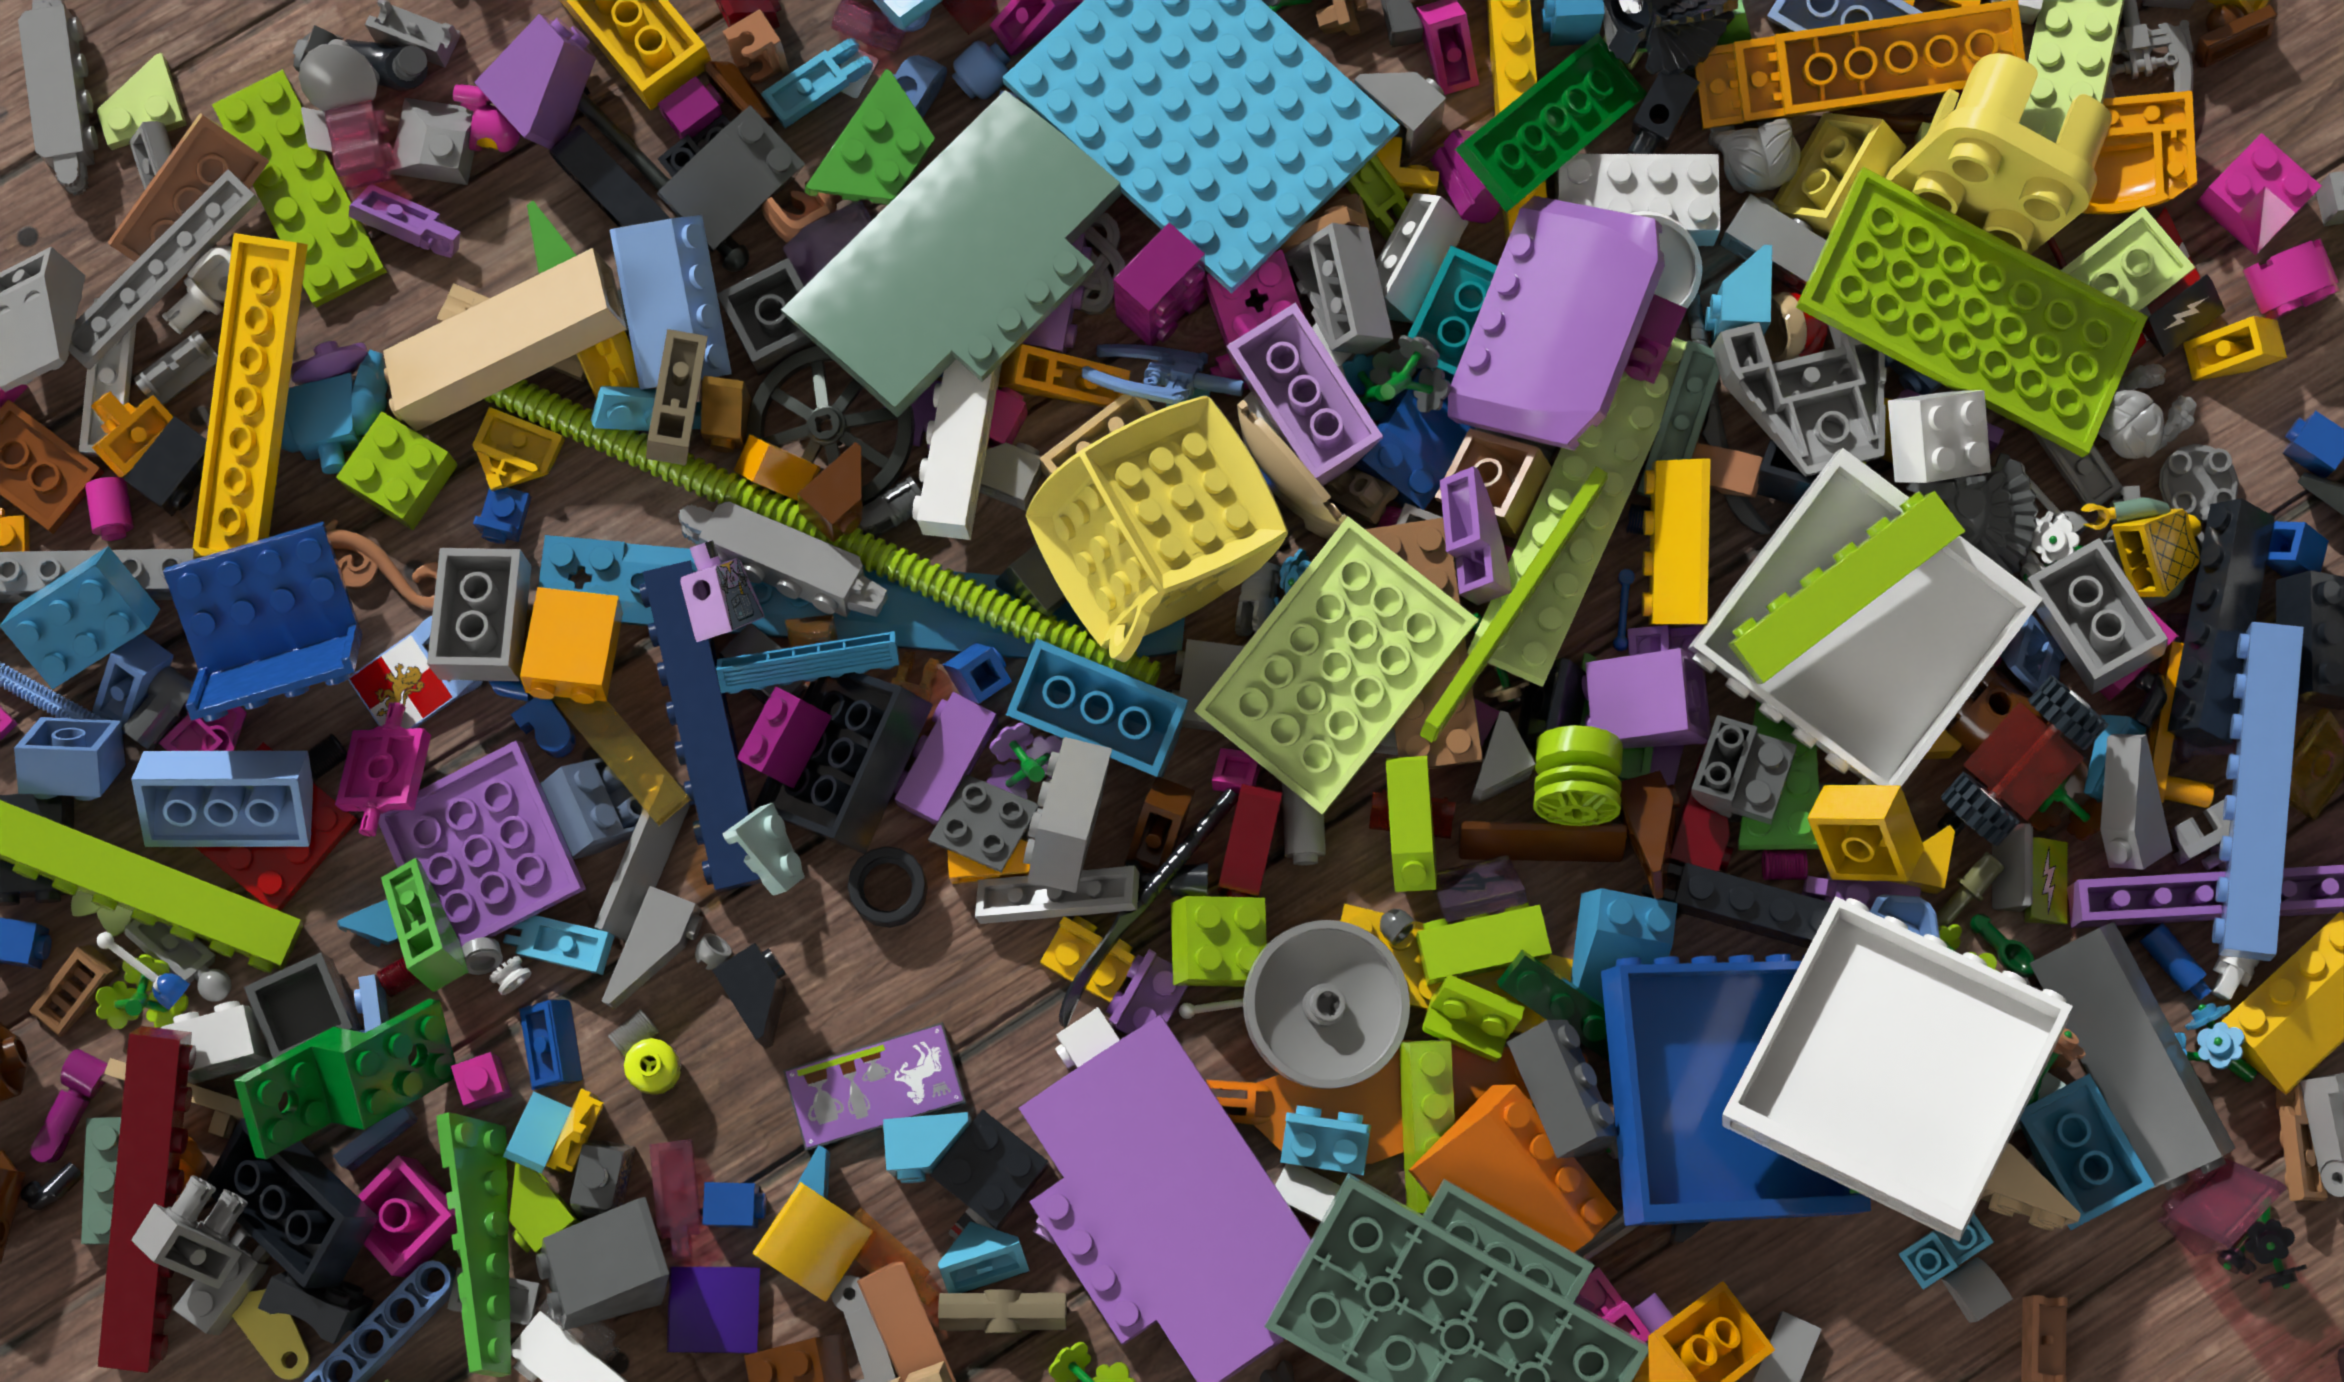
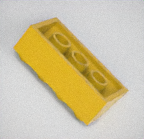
(1677, 542)
(2297, 1011)

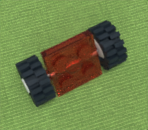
(2024, 761)

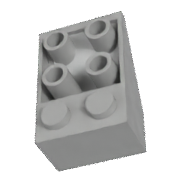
(37, 316)

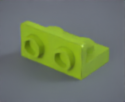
(1471, 1017)

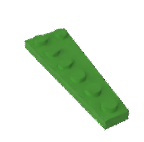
(1790, 824)

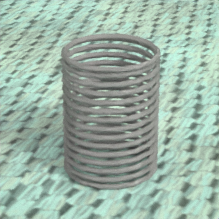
(645, 1034)

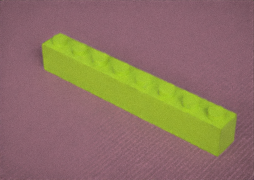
(147, 889)

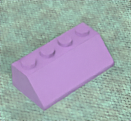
(1304, 394)

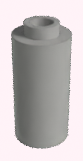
(1302, 829)

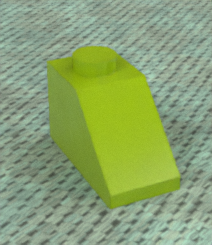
(537, 1209)

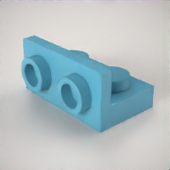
(1325, 1141)

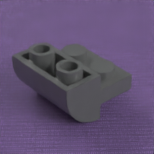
(1742, 771)

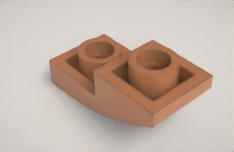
(1731, 470)

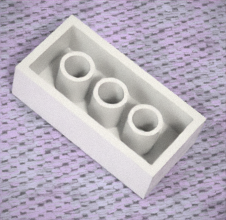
(1659, 183)

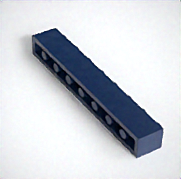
(704, 727)

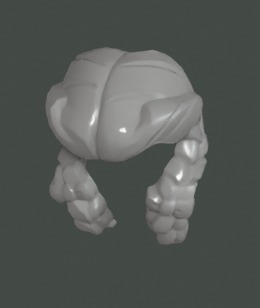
(1758, 157)
(2136, 423)

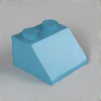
(1743, 296)
(920, 1143)

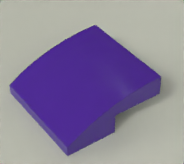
(713, 1310)

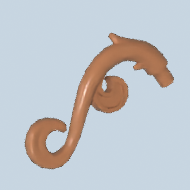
(376, 560)

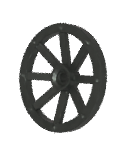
(840, 432)

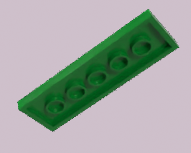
(1551, 122)

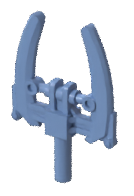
(1179, 378)

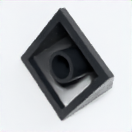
(1032, 582)
(1554, 704)

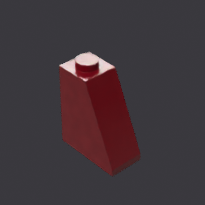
(1250, 842)

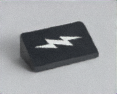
(2184, 316)

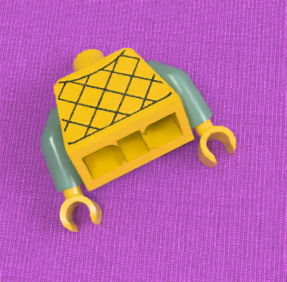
(2153, 545)

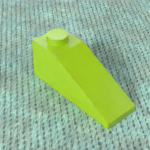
(1411, 824)

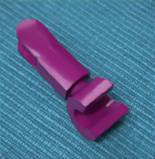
(83, 1077)

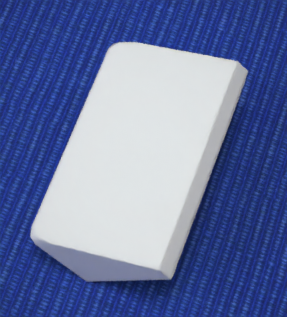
(1306, 1191)

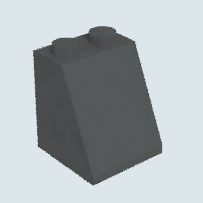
(604, 1266)

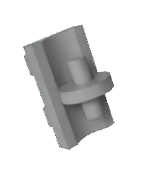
(2192, 841)

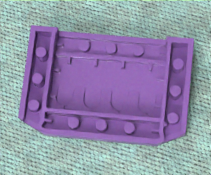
(1558, 322)

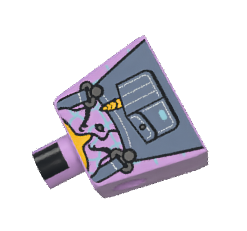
(718, 594)

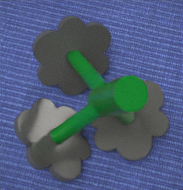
(1395, 373)

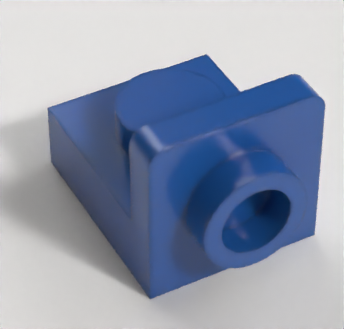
(503, 515)

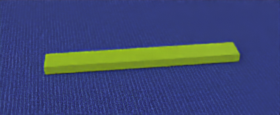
(1514, 605)

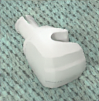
(205, 289)

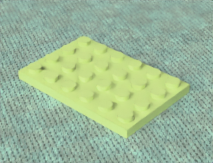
(1336, 665)

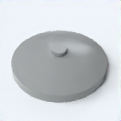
(1326, 1004)

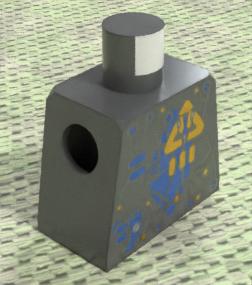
(601, 1177)

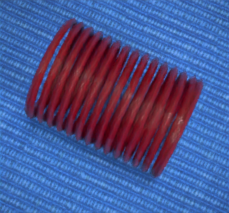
(398, 978)

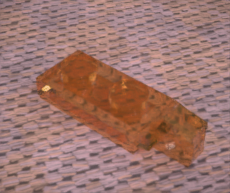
(884, 1249)

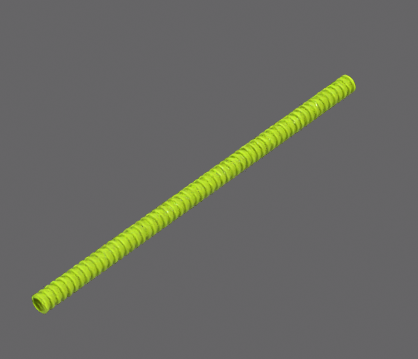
(873, 553)

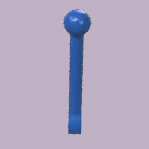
(1625, 578)

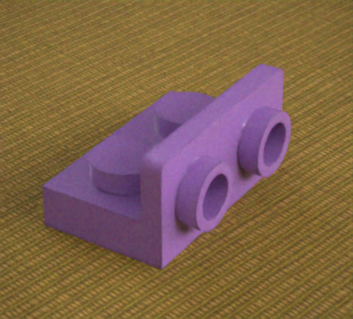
(1147, 996)

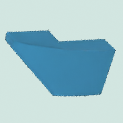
(371, 923)

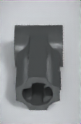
(161, 709)

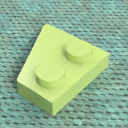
(143, 98)

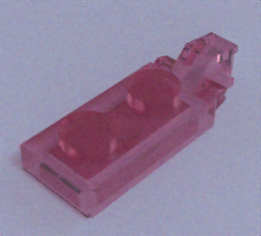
(676, 1194)

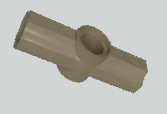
(1002, 1311)

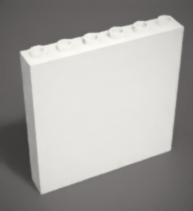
(1898, 667)
(1897, 1066)

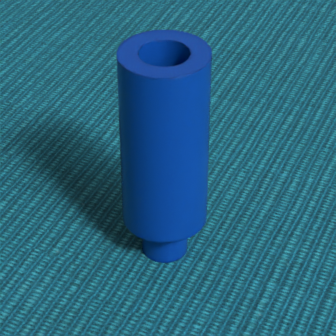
(2176, 961)

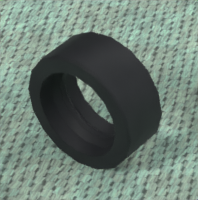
(865, 865)

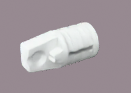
(2232, 973)

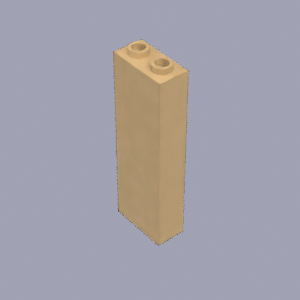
(503, 340)

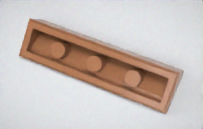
(901, 1320)

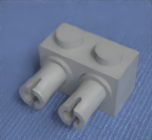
(188, 1246)

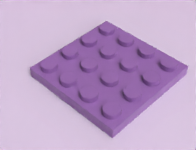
(486, 844)

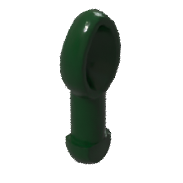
(2011, 953)

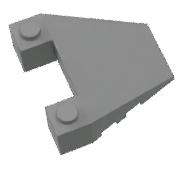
(1811, 401)

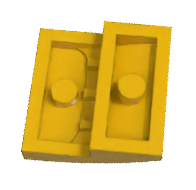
(812, 1242)

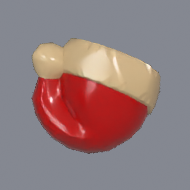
(1792, 330)

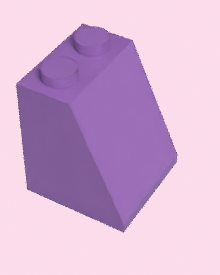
(540, 79)
(1649, 699)

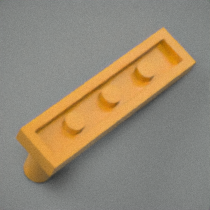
(2161, 743)

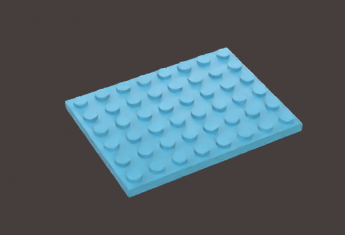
(1205, 118)

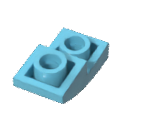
(537, 1132)
(1939, 1254)

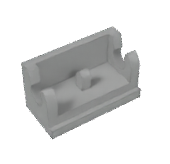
(405, 28)

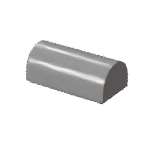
(150, 149)

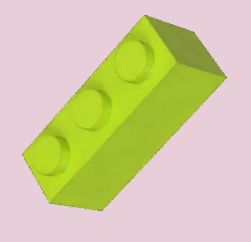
(1481, 942)

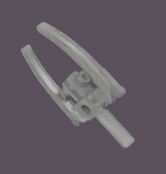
(2138, 41)

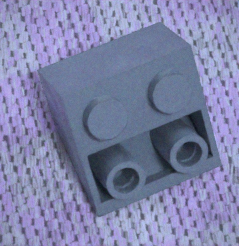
(591, 807)

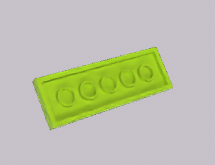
(301, 189)

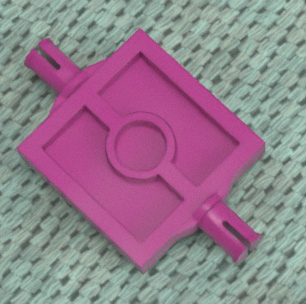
(383, 769)

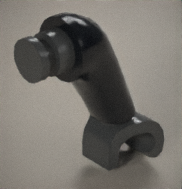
(397, 66)

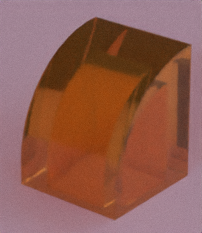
(811, 630)

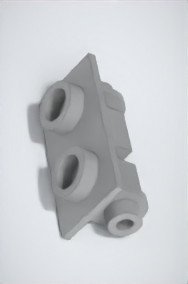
(177, 368)

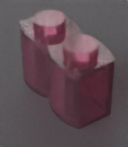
(359, 144)

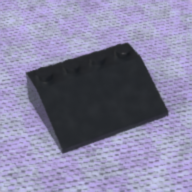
(855, 760)

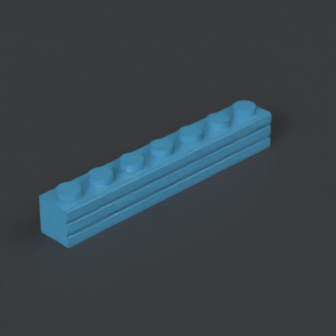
(807, 662)

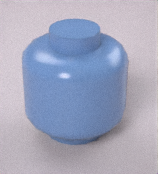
(981, 69)

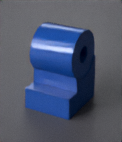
(550, 726)

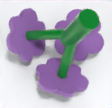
(1013, 743)

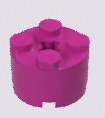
(2292, 277)

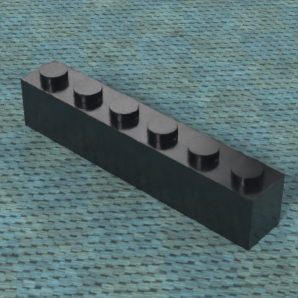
(2221, 609)

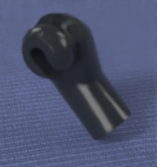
(57, 1187)

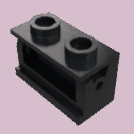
(170, 467)

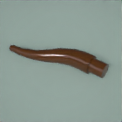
(1898, 123)

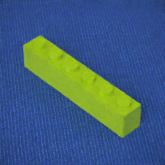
(1845, 587)

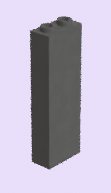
(2135, 1057)

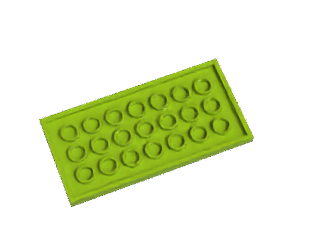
(1972, 311)

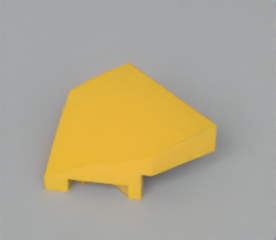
(514, 449)
(575, 1132)

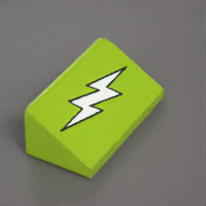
(2049, 882)

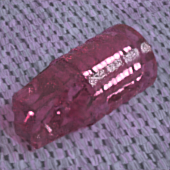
(867, 26)

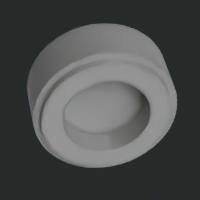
(482, 955)

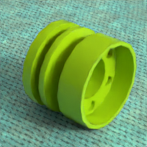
(1578, 775)

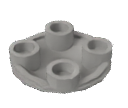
(337, 76)
(2196, 478)

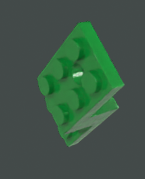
(346, 1078)

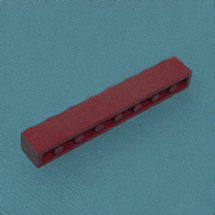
(145, 1175)

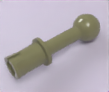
(1972, 885)

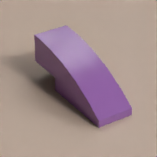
(1474, 537)

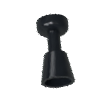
(1189, 880)

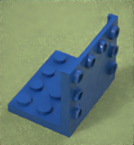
(265, 621)

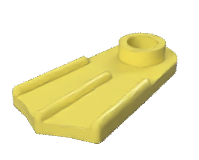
(273, 1336)

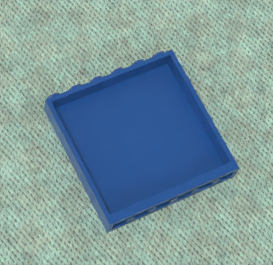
(1675, 1060)

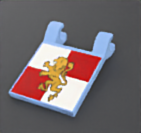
(405, 678)

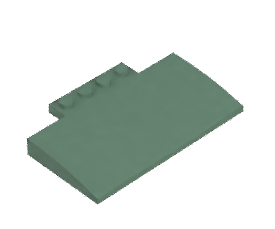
(960, 258)
(1445, 1296)

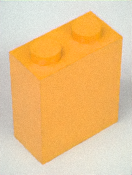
(571, 645)

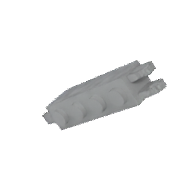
(58, 92)
(785, 558)

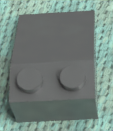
(732, 176)

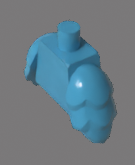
(335, 413)

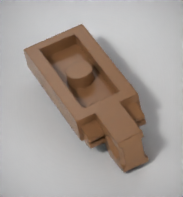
(2302, 1172)

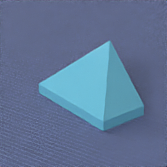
(981, 1258)

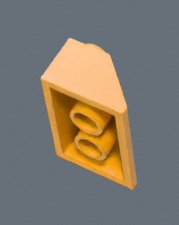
(1707, 1342)

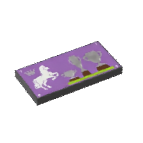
(875, 1082)

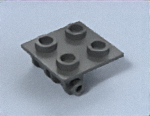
(984, 823)

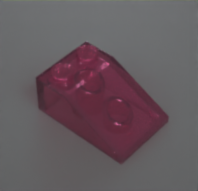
(2218, 1207)

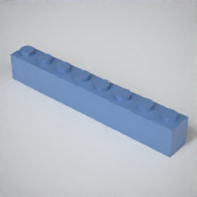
(2260, 791)

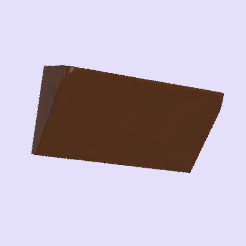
(737, 89)

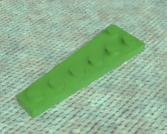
(479, 1196)

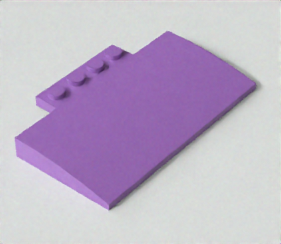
(1165, 1204)

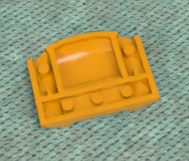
(2145, 153)

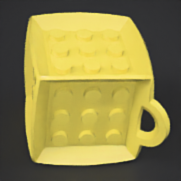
(1155, 522)

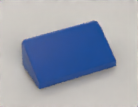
(550, 1044)

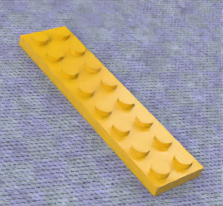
(249, 393)

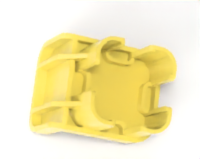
(1999, 171)

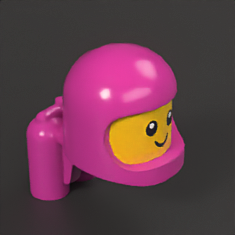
(488, 124)

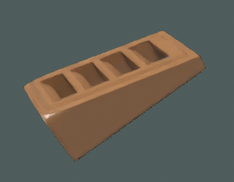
(82, 955)

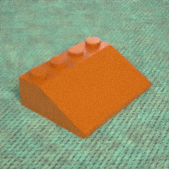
(1508, 1161)

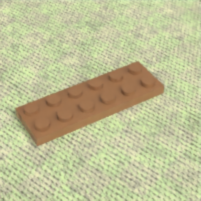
(1459, 743)

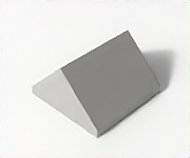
(1504, 763)

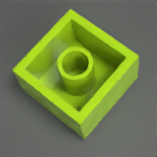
(397, 470)
(1216, 939)

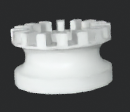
(510, 976)

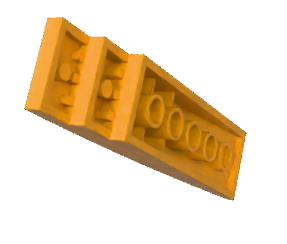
(1853, 63)

